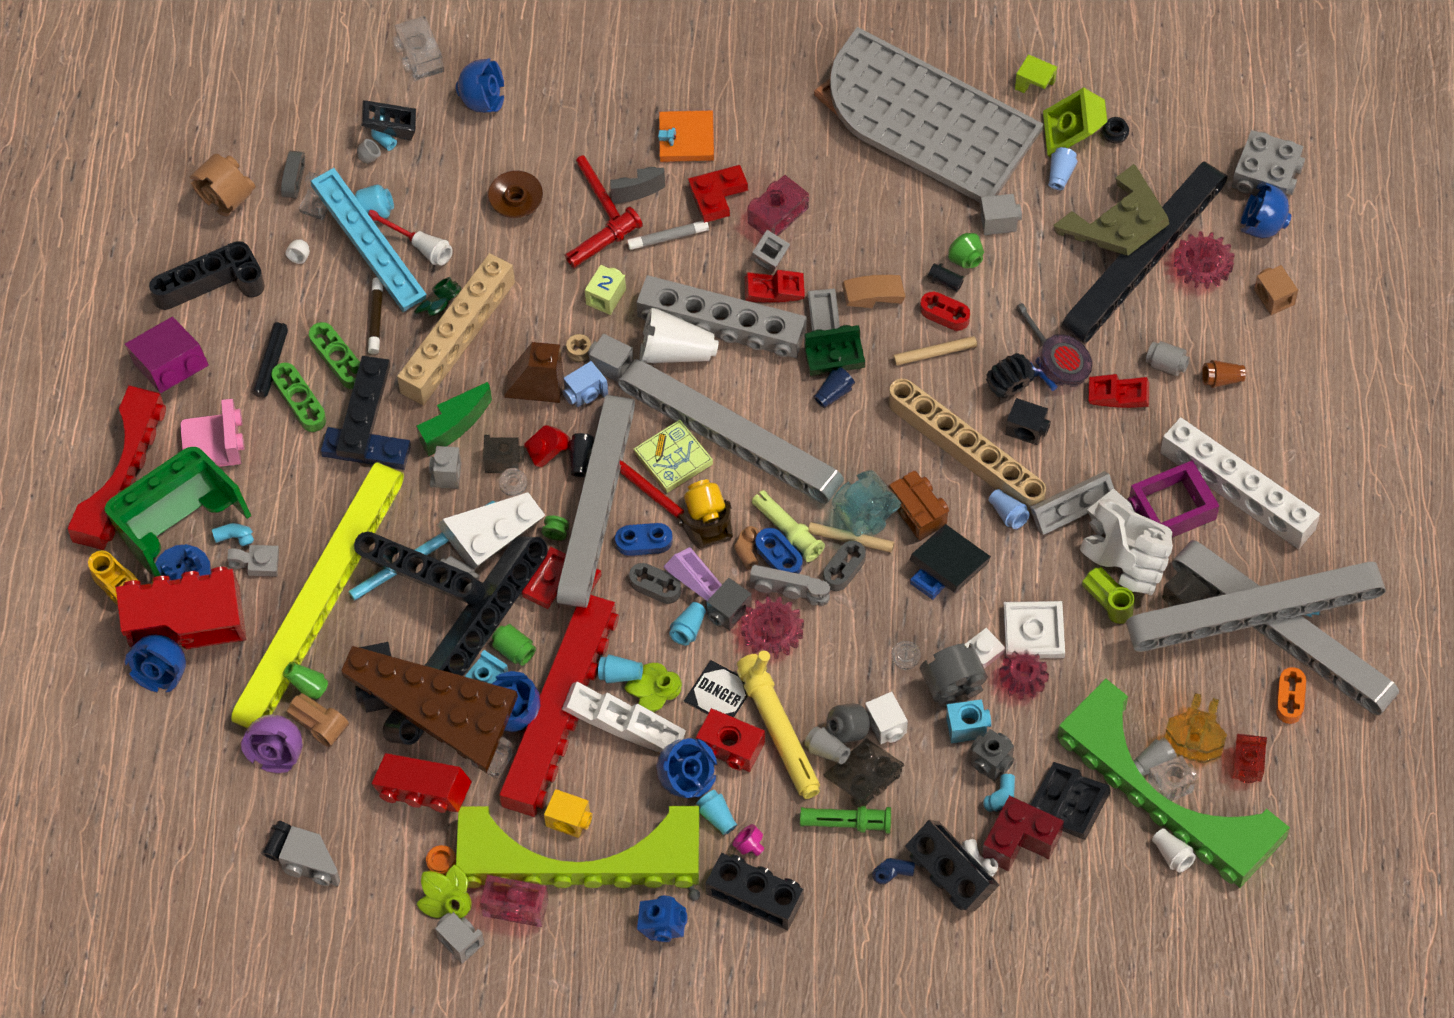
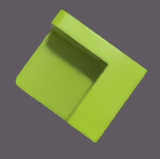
(1035, 72)

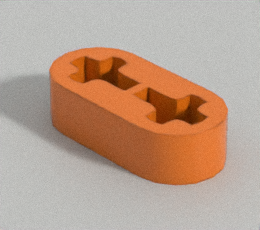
(1297, 695)

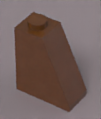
(537, 374)

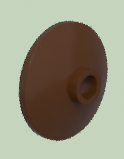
(515, 185)

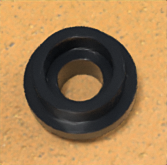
(1115, 124)

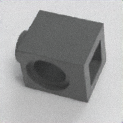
(728, 604)

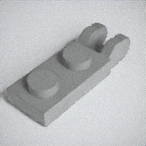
(790, 584)

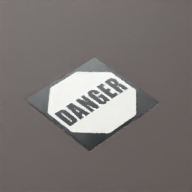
(718, 690)

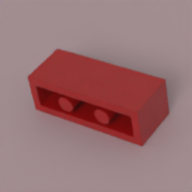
(421, 783)

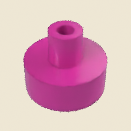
(749, 840)

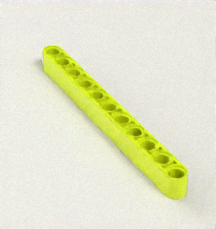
(317, 595)

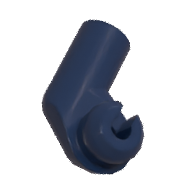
(891, 868)

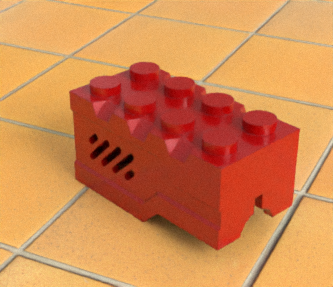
(188, 610)

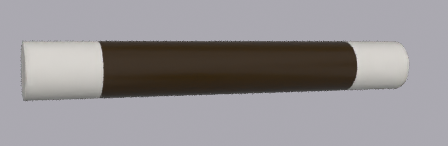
(375, 316)

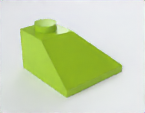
(1073, 119)

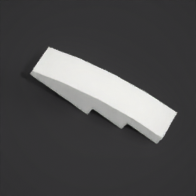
(621, 719)

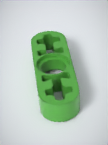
(335, 344)
(298, 408)

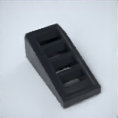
(398, 113)

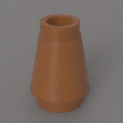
(1222, 373)

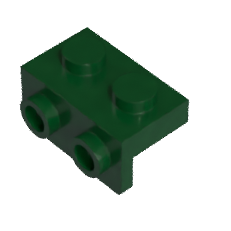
(834, 349)

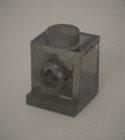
(502, 454)

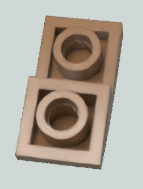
(867, 290)

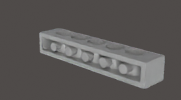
(736, 312)

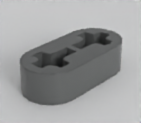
(293, 174)
(839, 562)
(654, 585)

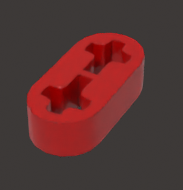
(945, 310)

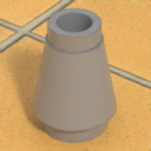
(826, 745)
(1154, 755)

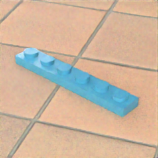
(368, 239)

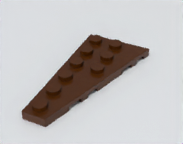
(443, 704)

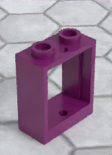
(1197, 488)

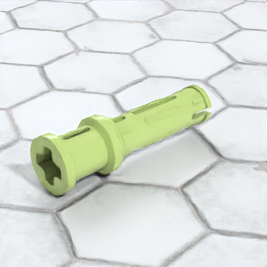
(795, 533)

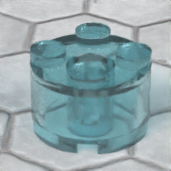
(865, 504)

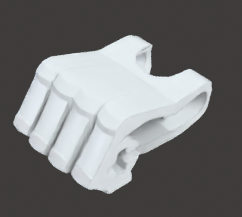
(1130, 543)

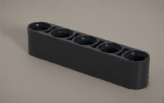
(427, 576)

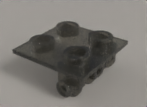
(865, 772)

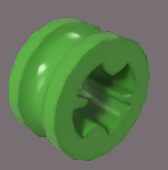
(555, 528)

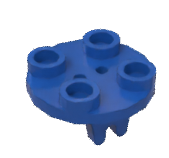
(186, 556)

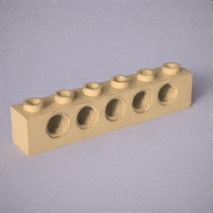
(456, 329)

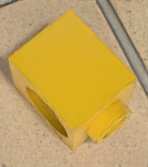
(568, 813)

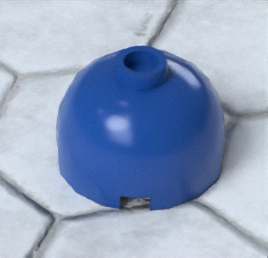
(480, 86)
(1266, 212)
(156, 662)
(528, 699)
(686, 768)

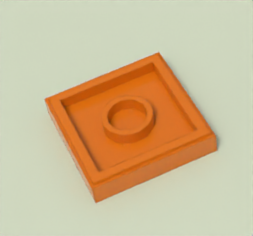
(693, 136)

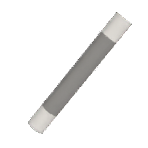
(667, 235)

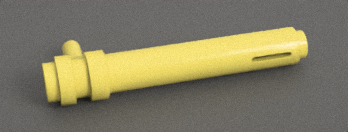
(760, 687)

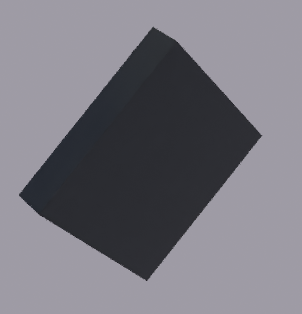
(950, 558)

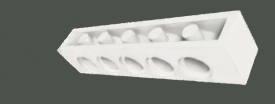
(1241, 483)

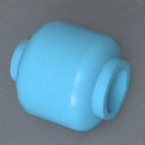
(376, 199)

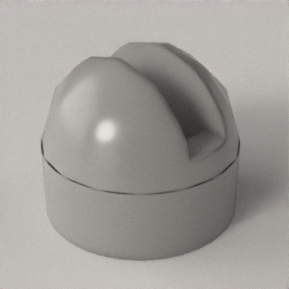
(368, 151)

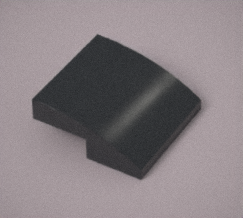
(1071, 798)

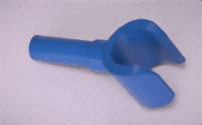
(1038, 372)

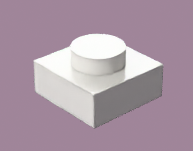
(987, 647)

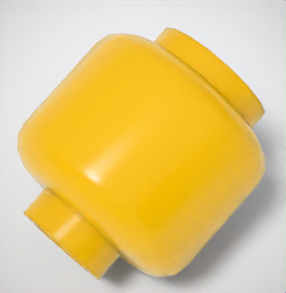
(704, 501)

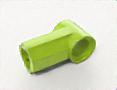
(1109, 594)

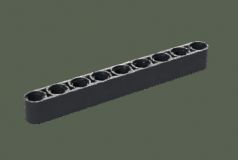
(1130, 270)
(477, 622)

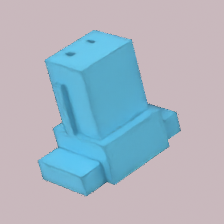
(669, 136)

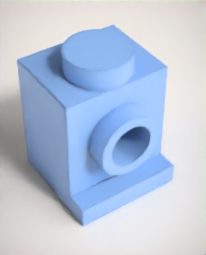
(584, 385)

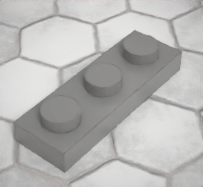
(1070, 503)

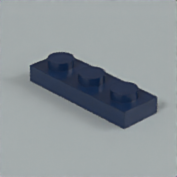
(382, 449)

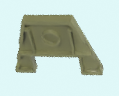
(1125, 224)

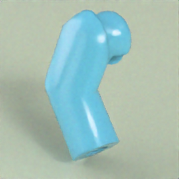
(385, 140)
(234, 530)
(998, 799)

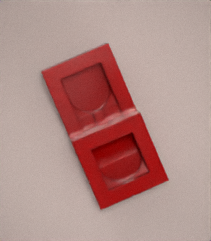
(780, 287)
(1124, 393)

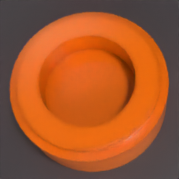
(440, 859)

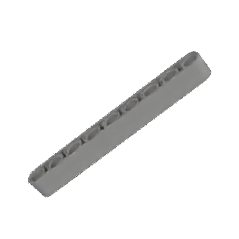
(731, 431)
(595, 501)
(1255, 606)
(1296, 634)

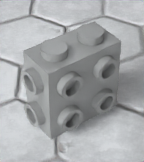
(1268, 161)

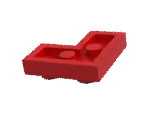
(712, 188)
(545, 582)

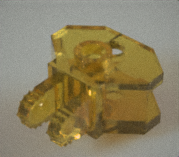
(1197, 731)

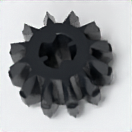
(1010, 375)

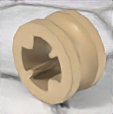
(578, 340)

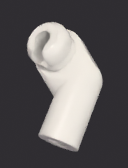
(990, 866)

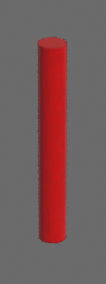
(597, 187)
(650, 490)

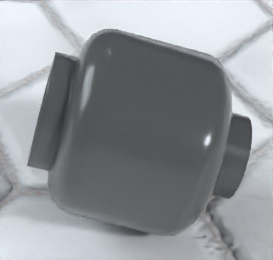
(848, 722)

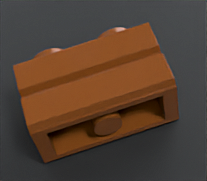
(919, 505)

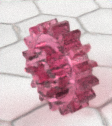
(1204, 261)
(785, 622)

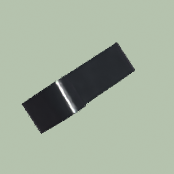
(171, 288)

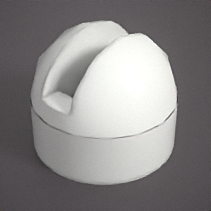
(297, 251)

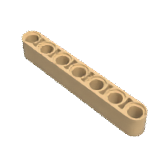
(960, 434)

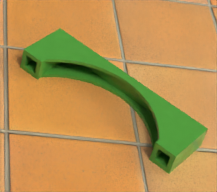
(1229, 844)

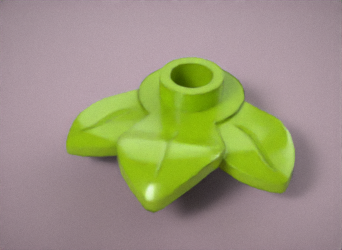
(652, 687)
(441, 891)

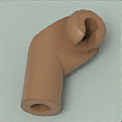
(745, 545)

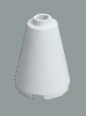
(675, 340)

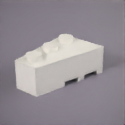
(490, 528)

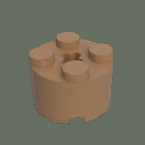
(222, 184)

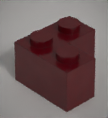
(1020, 827)

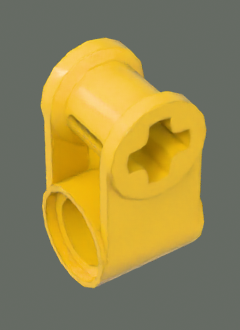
(110, 578)

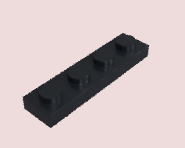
(363, 407)

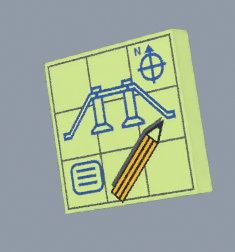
(673, 456)

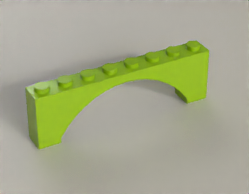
(661, 858)

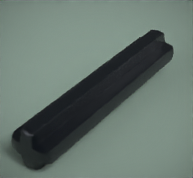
(270, 359)

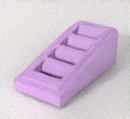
(693, 573)

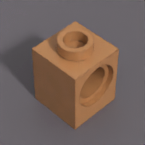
(1276, 289)

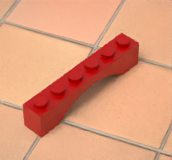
(140, 415)

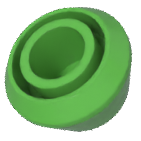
(966, 251)

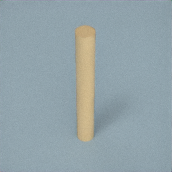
(936, 350)
(845, 536)

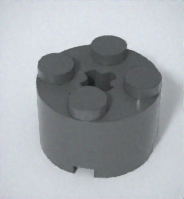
(954, 673)

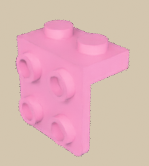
(216, 435)

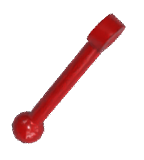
(375, 216)

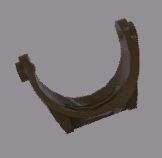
(709, 535)

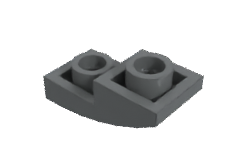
(648, 182)

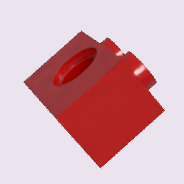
(723, 727)

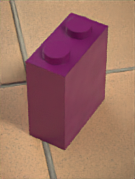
(166, 354)

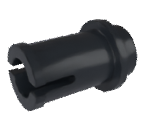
(945, 277)
(276, 841)

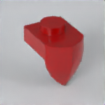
(546, 444)

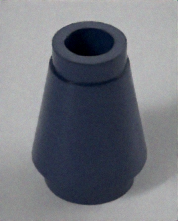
(834, 387)

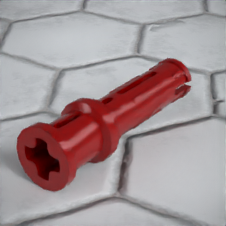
(613, 231)

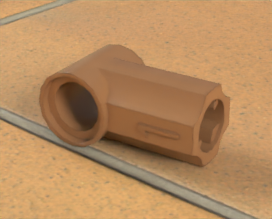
(323, 723)

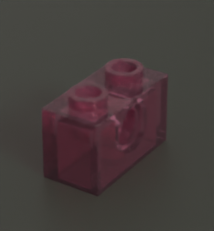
(783, 193)
(514, 901)

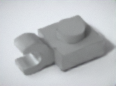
(260, 560)

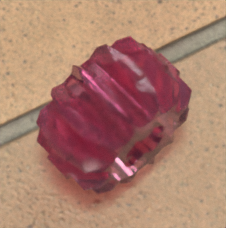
(1020, 684)

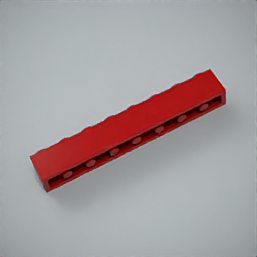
(548, 732)

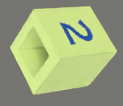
(605, 289)

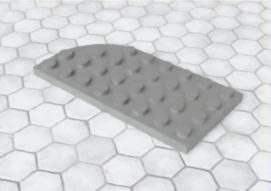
(928, 117)

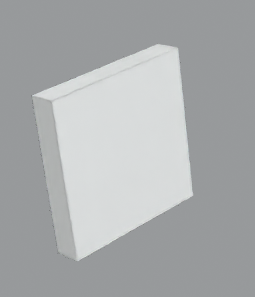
(1034, 628)

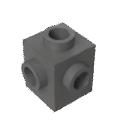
(992, 754)

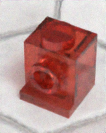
(1252, 748)

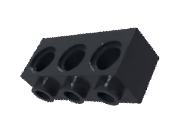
(966, 866)
(758, 904)

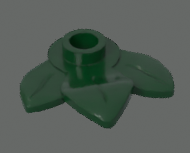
(443, 292)

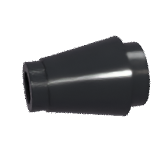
(580, 452)

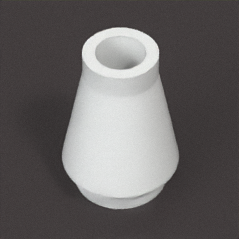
(433, 248)
(1175, 852)

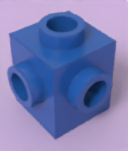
(662, 919)

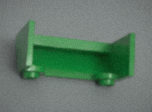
(167, 497)

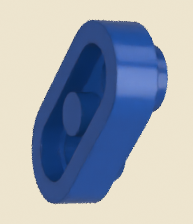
(643, 540)
(781, 553)

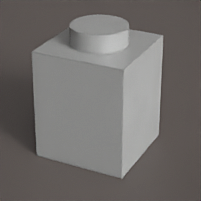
(999, 214)
(610, 356)

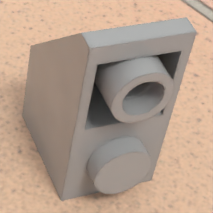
(308, 856)

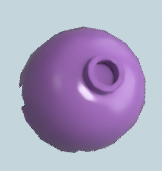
(273, 743)

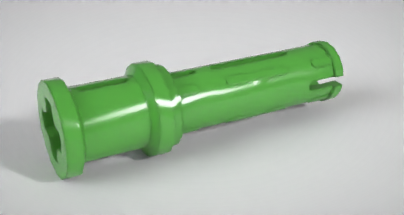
(862, 819)

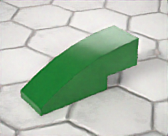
(454, 418)

